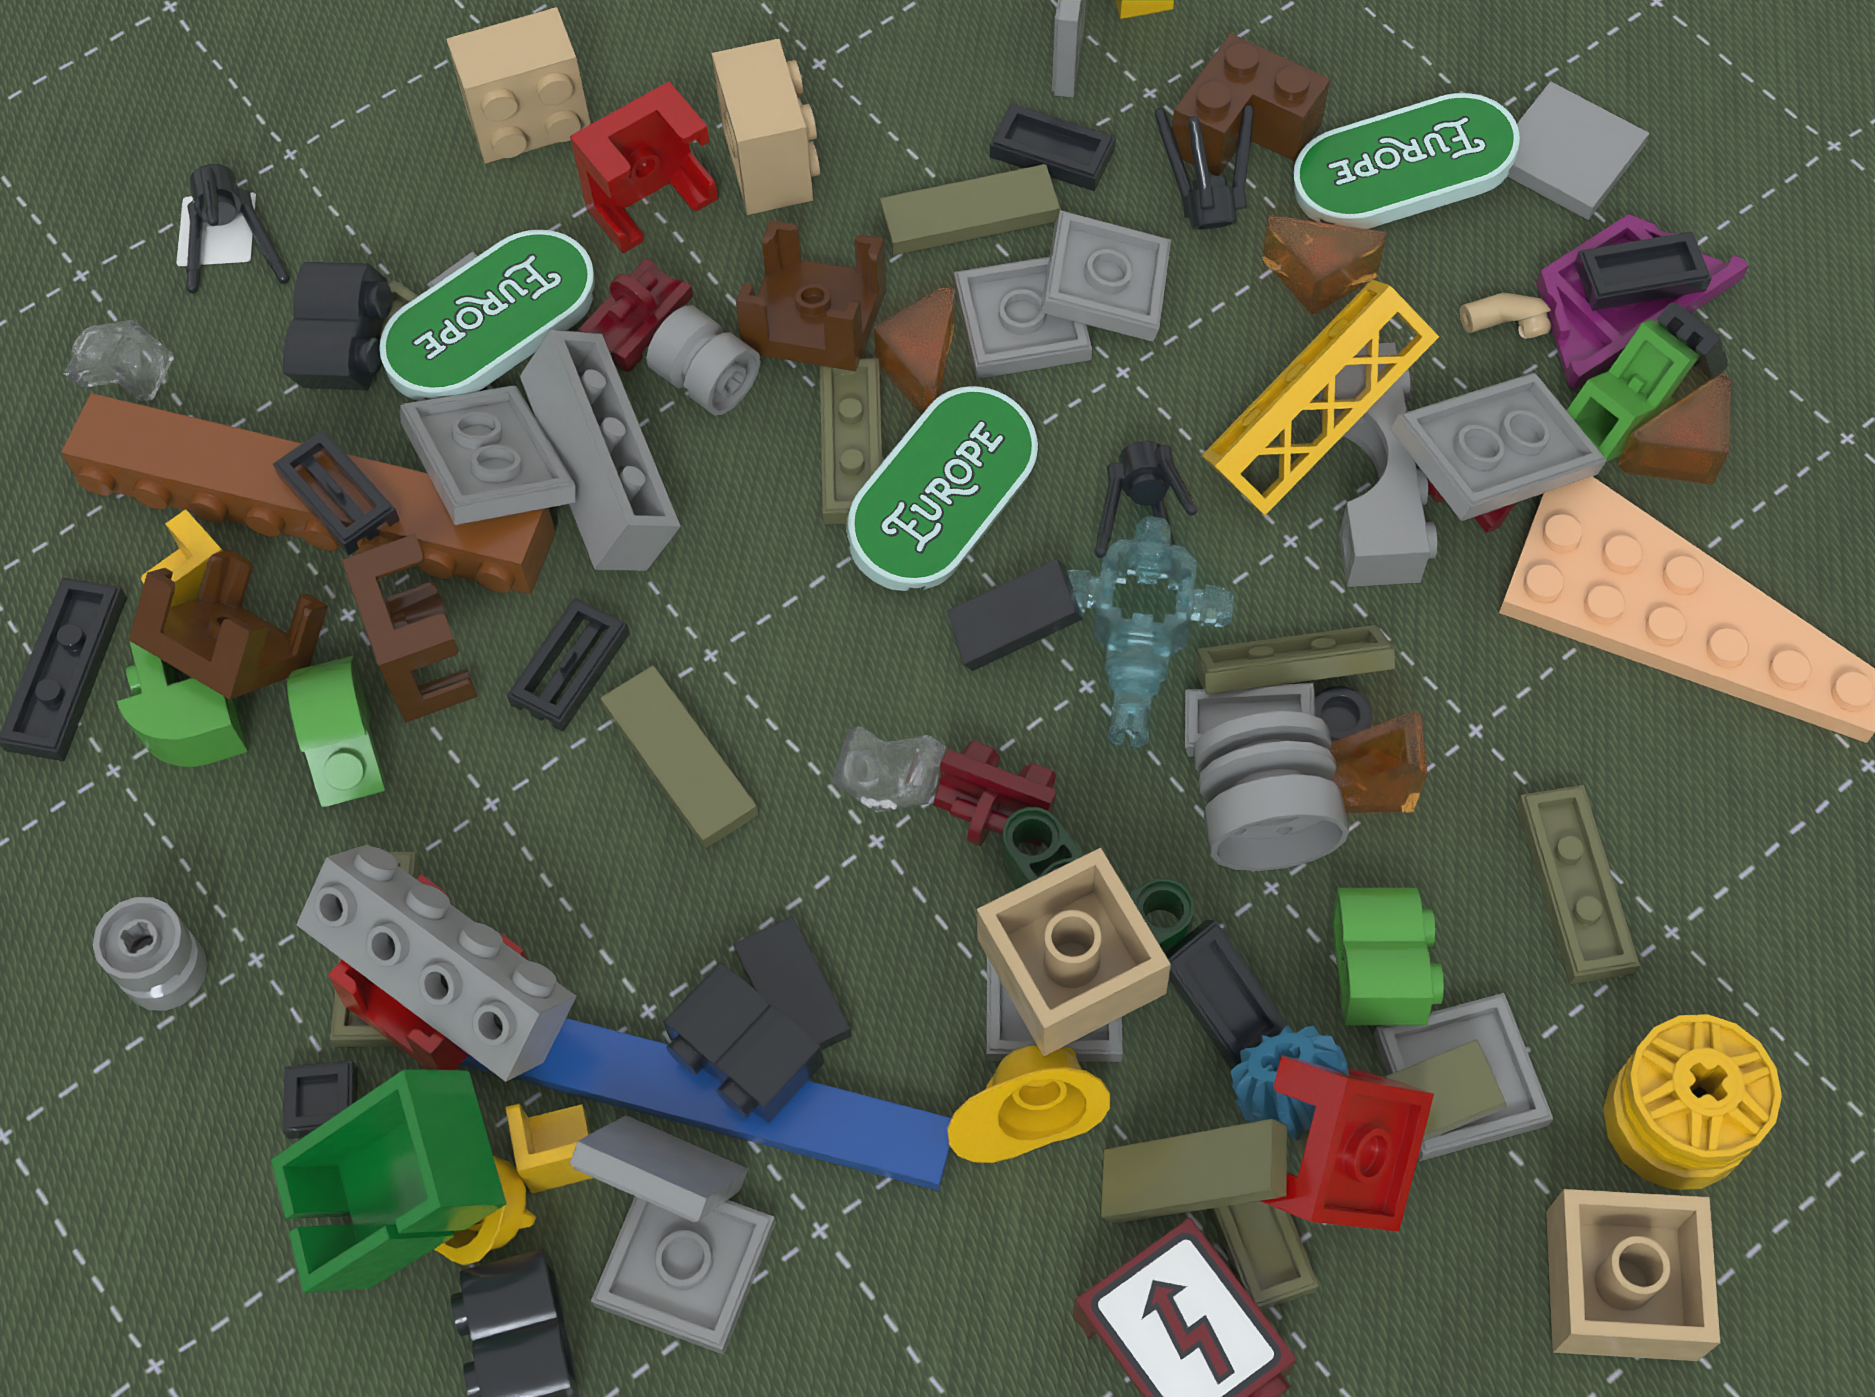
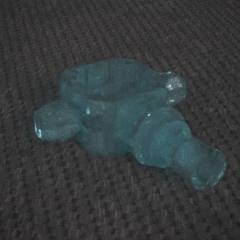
(1137, 646)

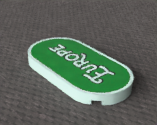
(1406, 161)
(487, 315)
(941, 488)

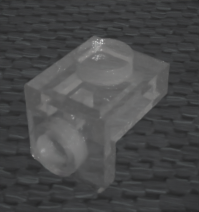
(120, 355)
(889, 772)

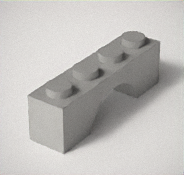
(1386, 528)

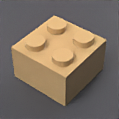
(520, 84)
(766, 125)
(1072, 951)
(1632, 1275)

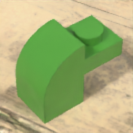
(1633, 388)
(179, 720)
(334, 730)

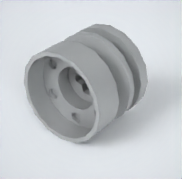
(1270, 791)

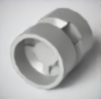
(698, 356)
(150, 953)

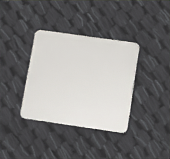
(219, 243)

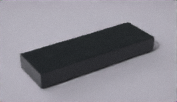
(62, 669)

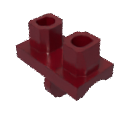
(636, 311)
(986, 795)

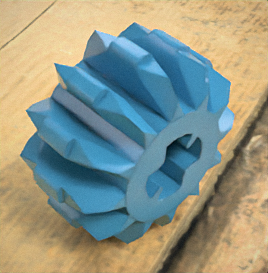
(1257, 1073)

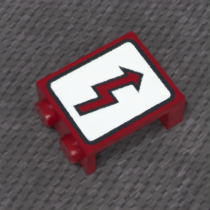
(1185, 1324)

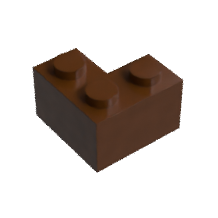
(1284, 96)

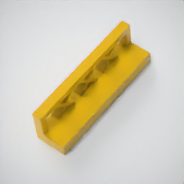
(1304, 379)

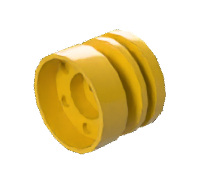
(1668, 1130)

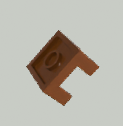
(809, 307)
(406, 629)
(217, 637)

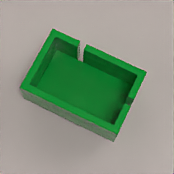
(404, 1167)

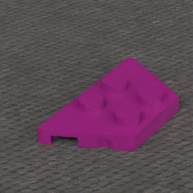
(1595, 339)

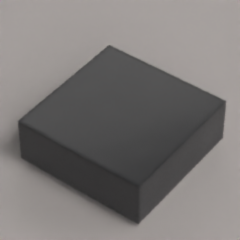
(316, 1095)

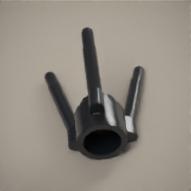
(1211, 201)
(217, 203)
(1145, 475)

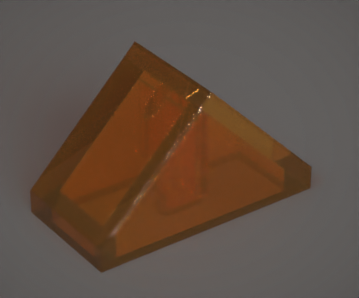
(1321, 259)
(917, 345)
(1685, 439)
(1382, 766)

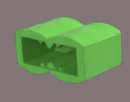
(1385, 957)

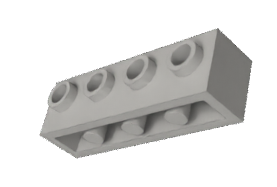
(599, 441)
(436, 960)

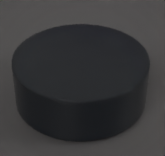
(1343, 711)

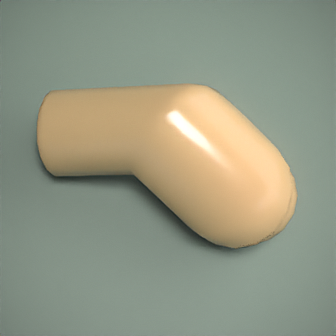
(1507, 307)

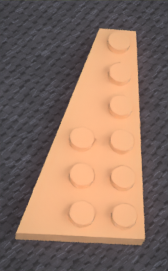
(1647, 594)

